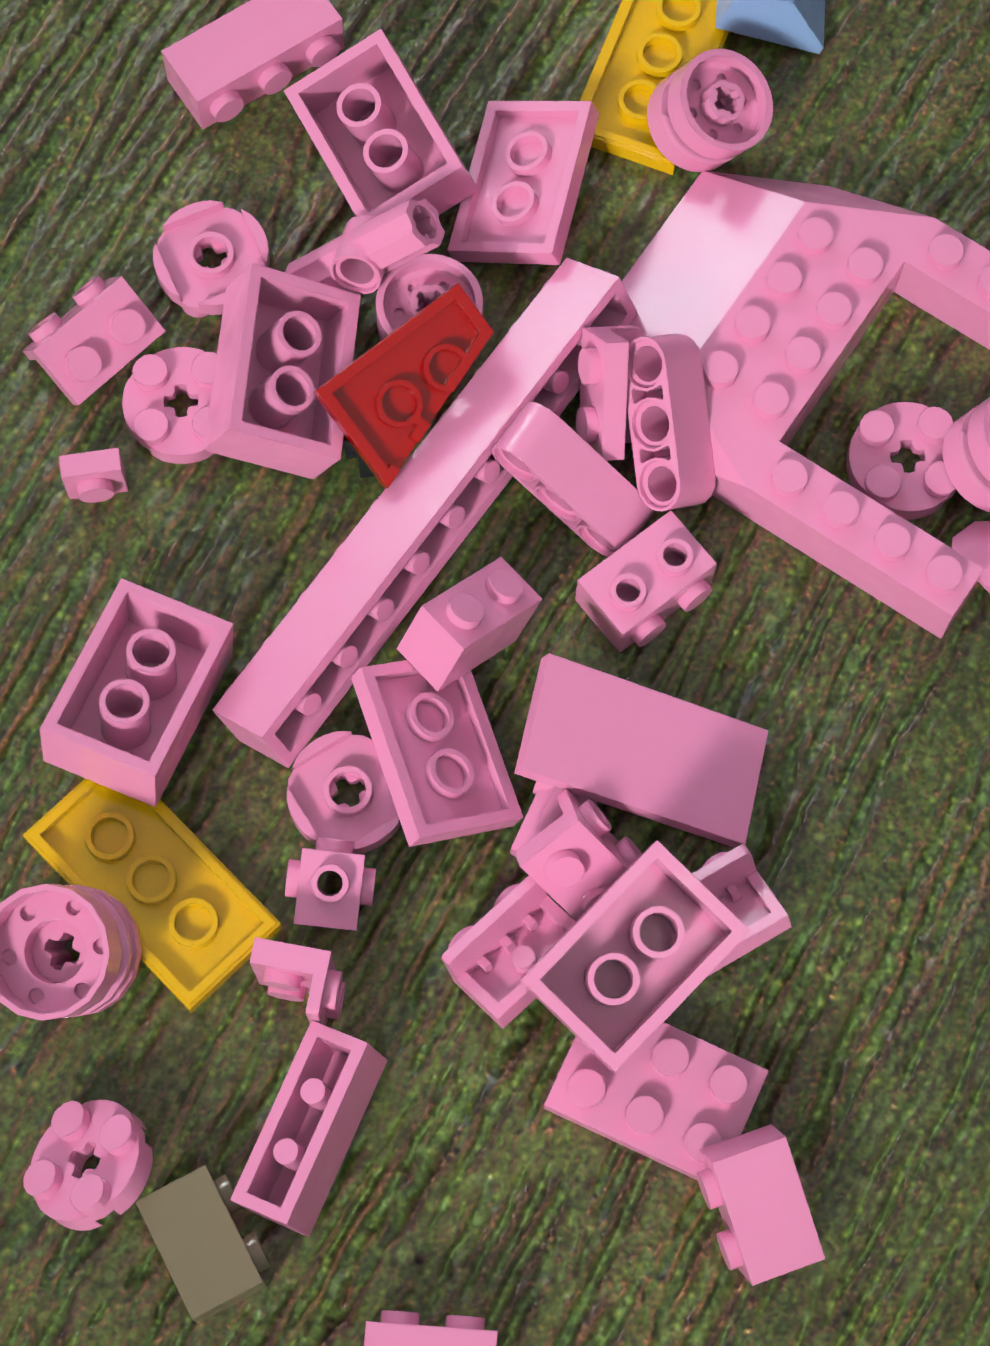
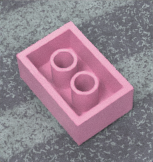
(379, 131)
(274, 350)
(137, 692)
(634, 956)

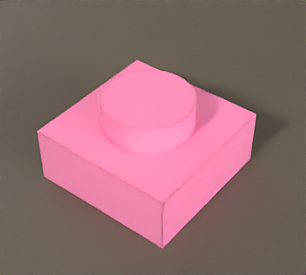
(93, 475)

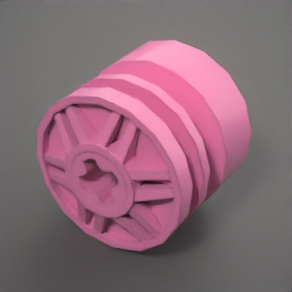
(39, 973)

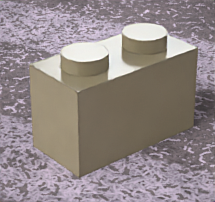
(203, 1243)

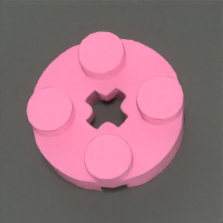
(180, 249)
(149, 389)
(883, 435)
(313, 786)
(72, 1138)

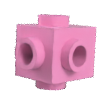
(323, 909)

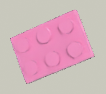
(527, 182)
(436, 753)
(663, 1100)

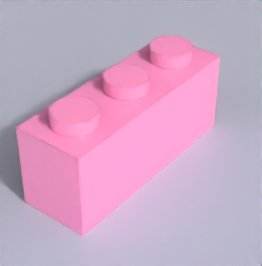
(251, 54)
(309, 1128)

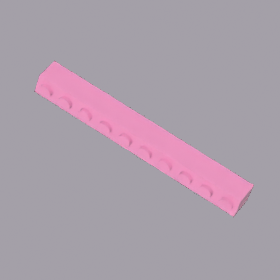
(416, 520)

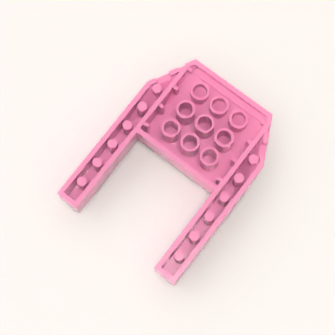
(777, 297)

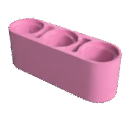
(669, 422)
(571, 479)

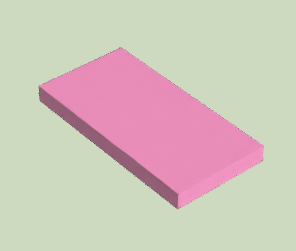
(641, 751)

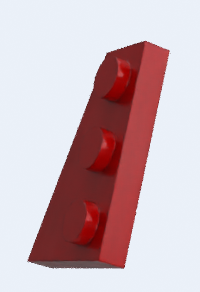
(403, 380)

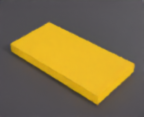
(639, 52)
(187, 904)

